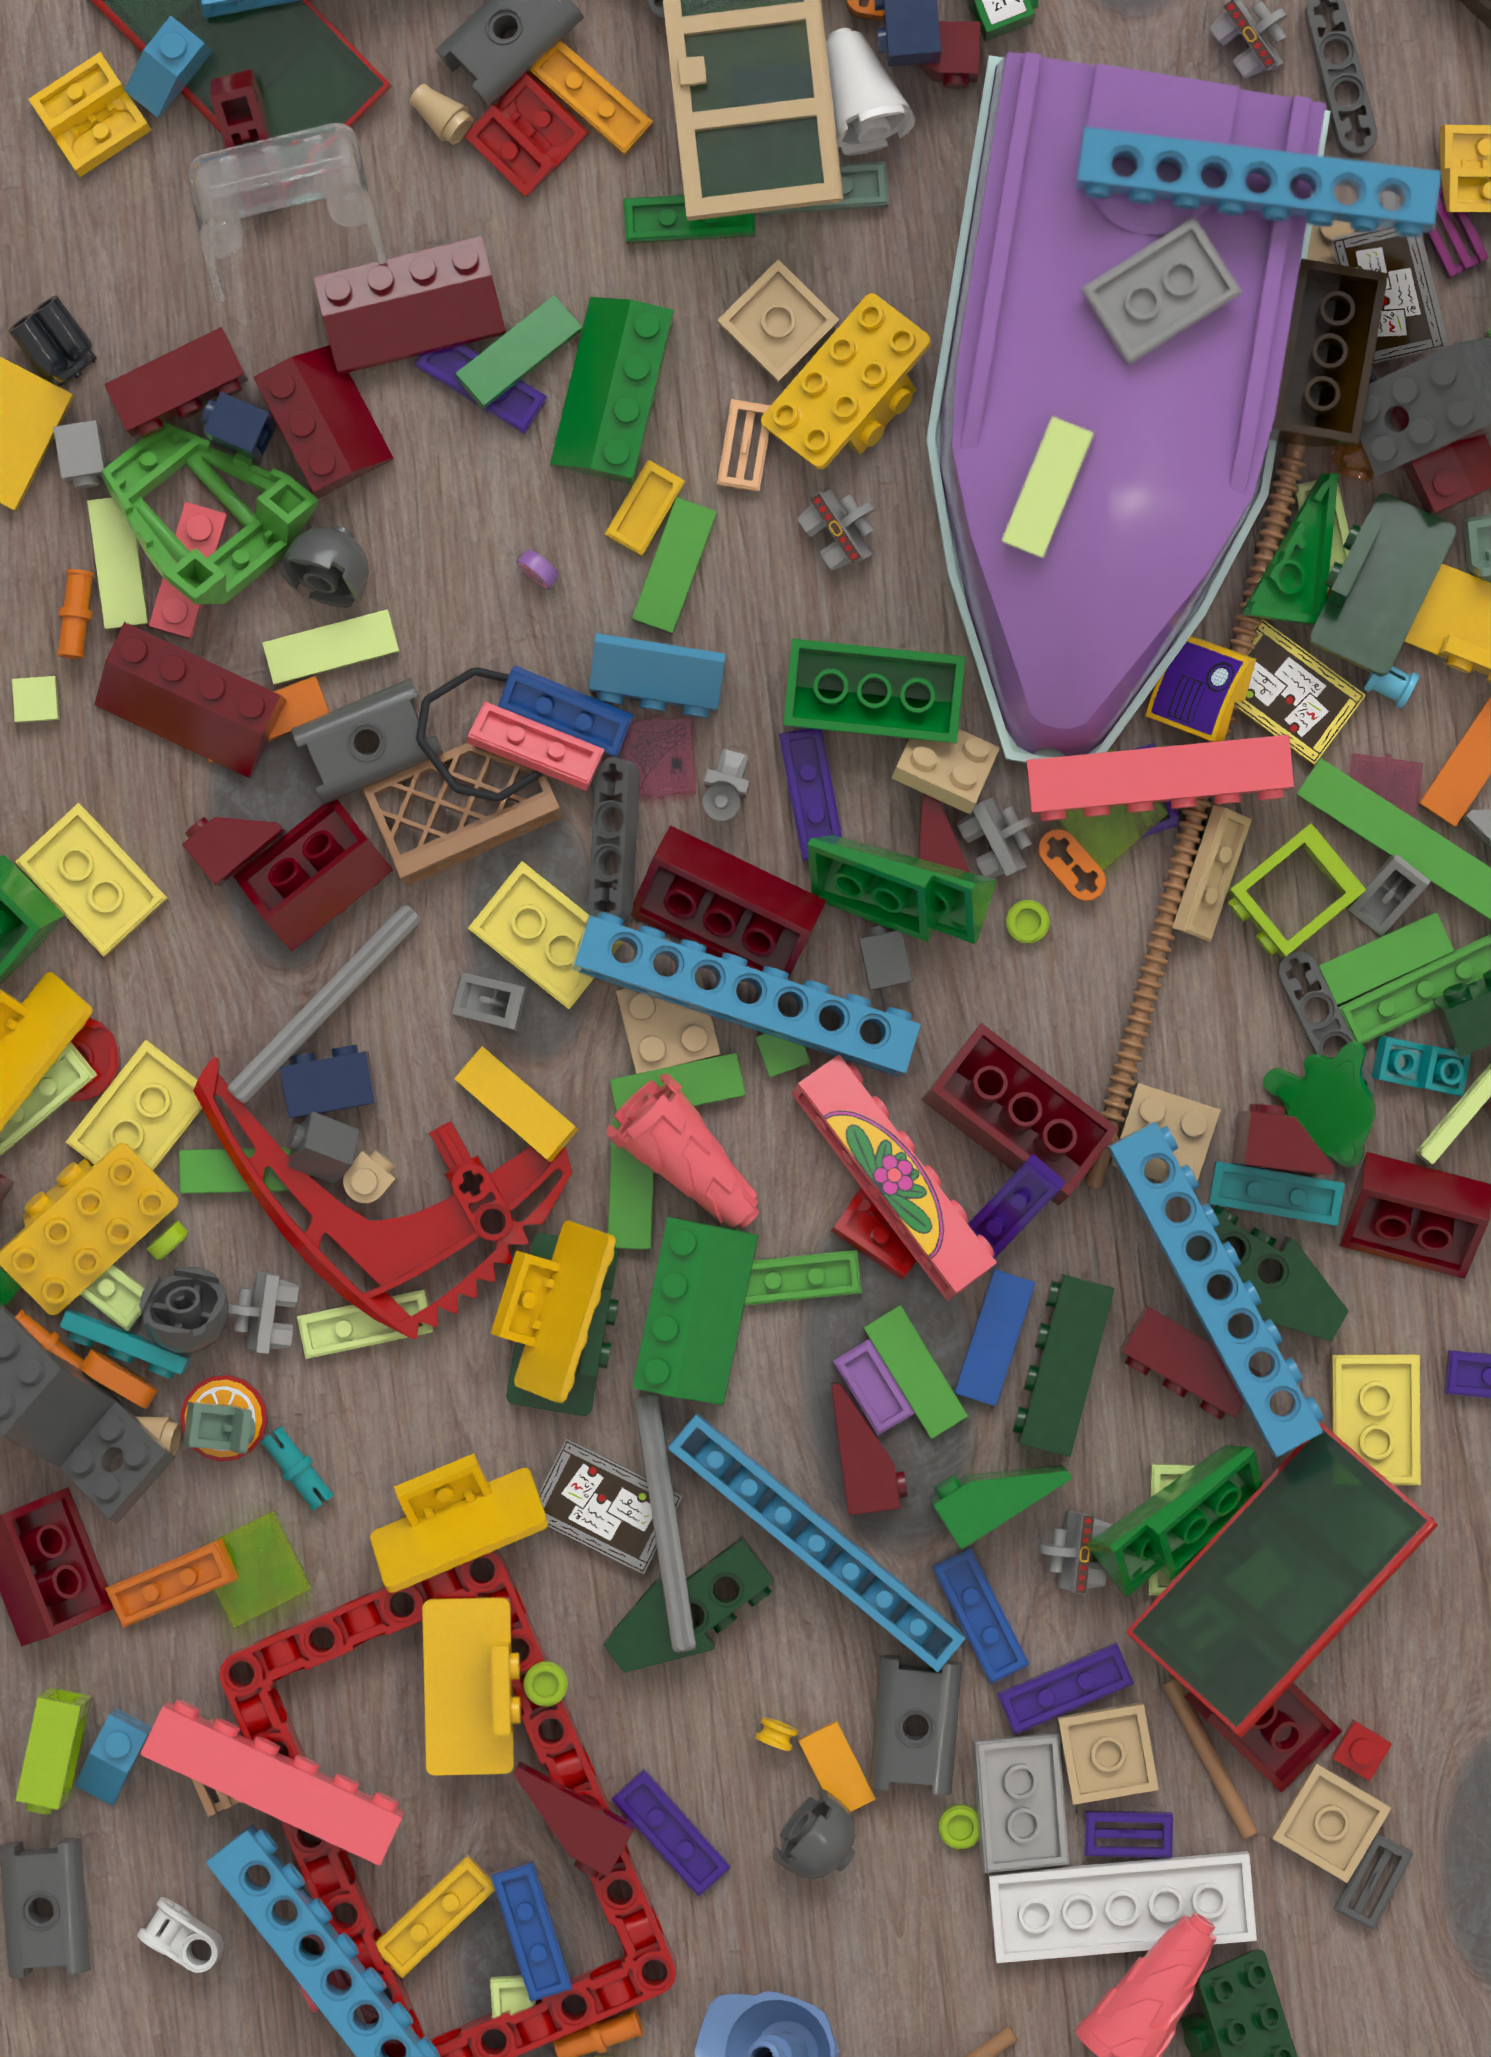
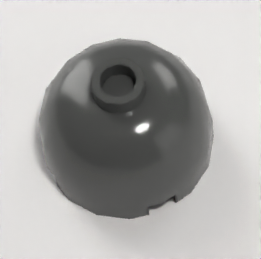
(328, 564)
(185, 1310)
(817, 1838)

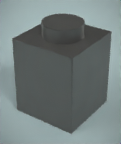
(885, 958)
(322, 1147)

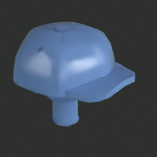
(765, 2027)

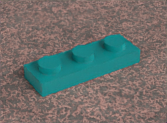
(1276, 1193)
(124, 1344)

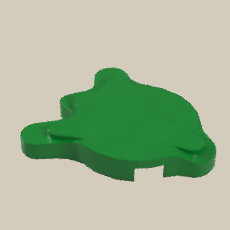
(1329, 1101)

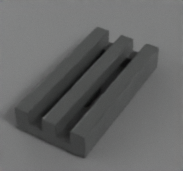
(1349, 1889)

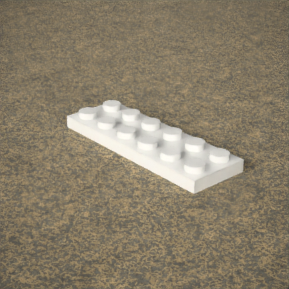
(1118, 1905)

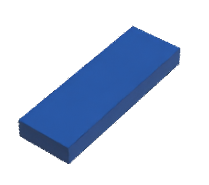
(566, 710)
(994, 1337)
(980, 1615)
(531, 1931)

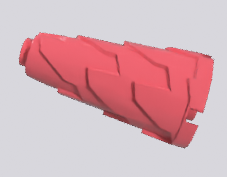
(672, 1140)
(1148, 2001)

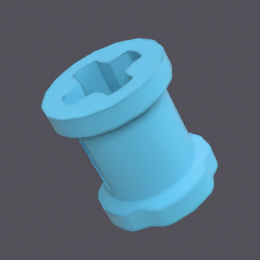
(1395, 685)

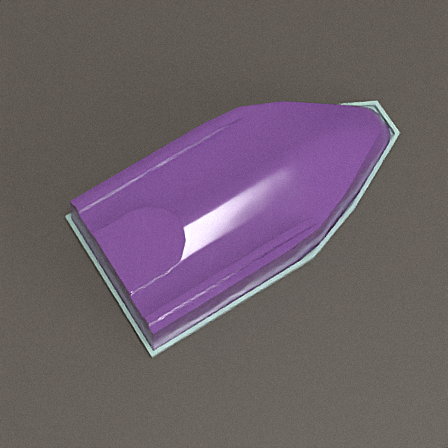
(1177, 435)

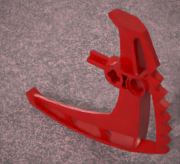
(394, 1247)

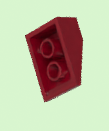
(1282, 1739)

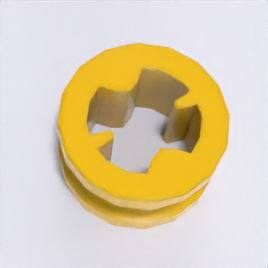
(776, 1733)

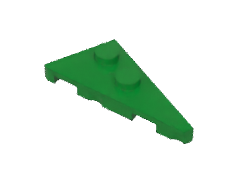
(1296, 575)

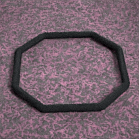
(421, 730)

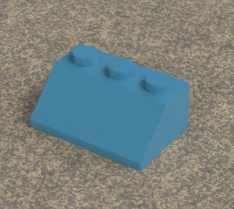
(657, 675)

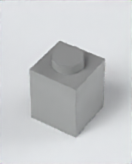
(81, 453)

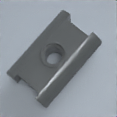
(499, 62)
(334, 746)
(924, 1757)
(37, 1939)

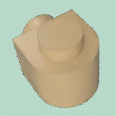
(369, 1177)

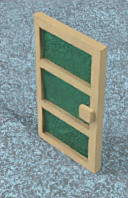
(752, 105)

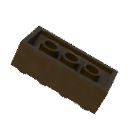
(1329, 355)

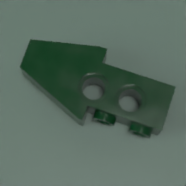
(1300, 1293)
(644, 1632)

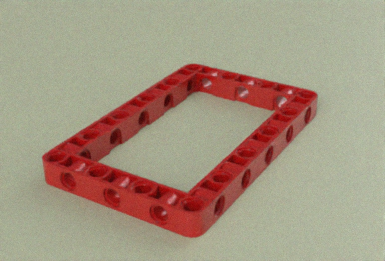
(330, 1871)

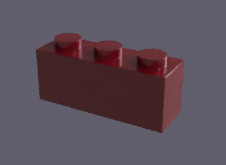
(176, 383)
(1184, 1360)

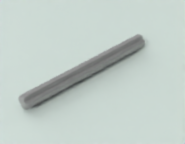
(324, 1004)
(665, 1523)

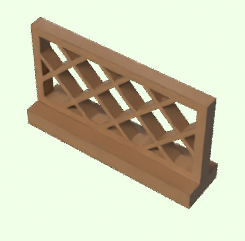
(468, 839)

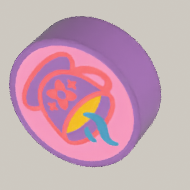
(538, 569)

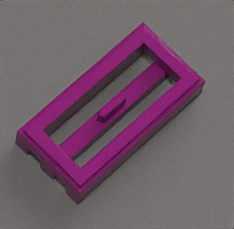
(1470, 234)

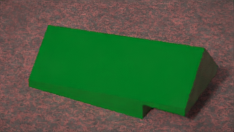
(898, 889)
(1178, 1520)

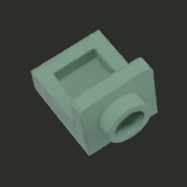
(1478, 545)
(219, 1427)

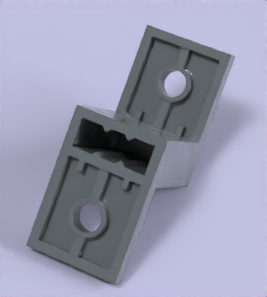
(1444, 400)
(74, 1422)

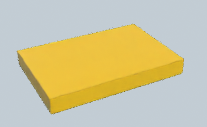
(27, 419)

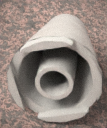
(863, 95)

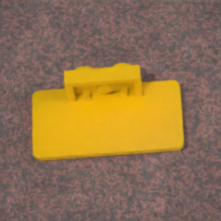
(850, 385)
(1456, 621)
(34, 1037)
(85, 1225)
(552, 1307)
(454, 1520)
(469, 1686)

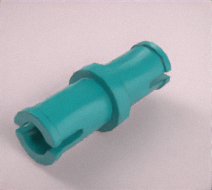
(296, 1468)

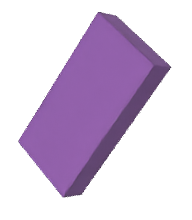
(873, 1386)

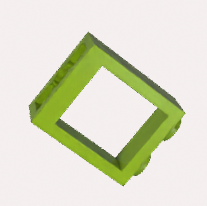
(1328, 863)
(53, 1750)

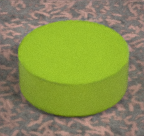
(1027, 921)
(167, 1240)
(546, 1683)
(959, 1826)

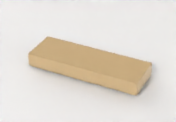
(1212, 873)

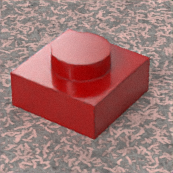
(1361, 1750)

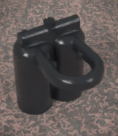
(53, 341)

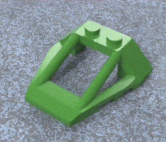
(242, 559)

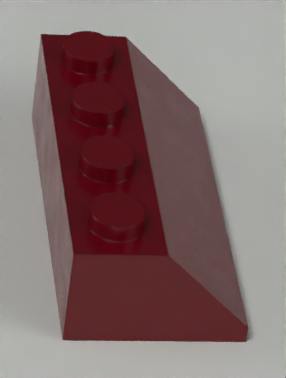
(409, 305)
(188, 700)
(725, 903)
(1019, 1110)

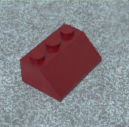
(323, 420)
(1449, 473)
(312, 873)
(1276, 1141)
(1416, 1215)
(49, 1568)

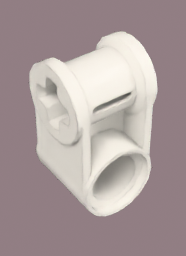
(179, 1935)

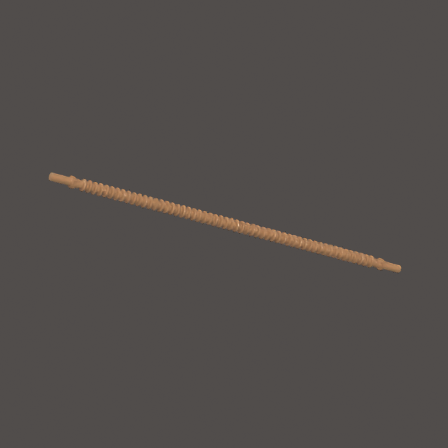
(1191, 827)

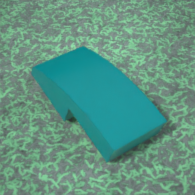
(1420, 1066)

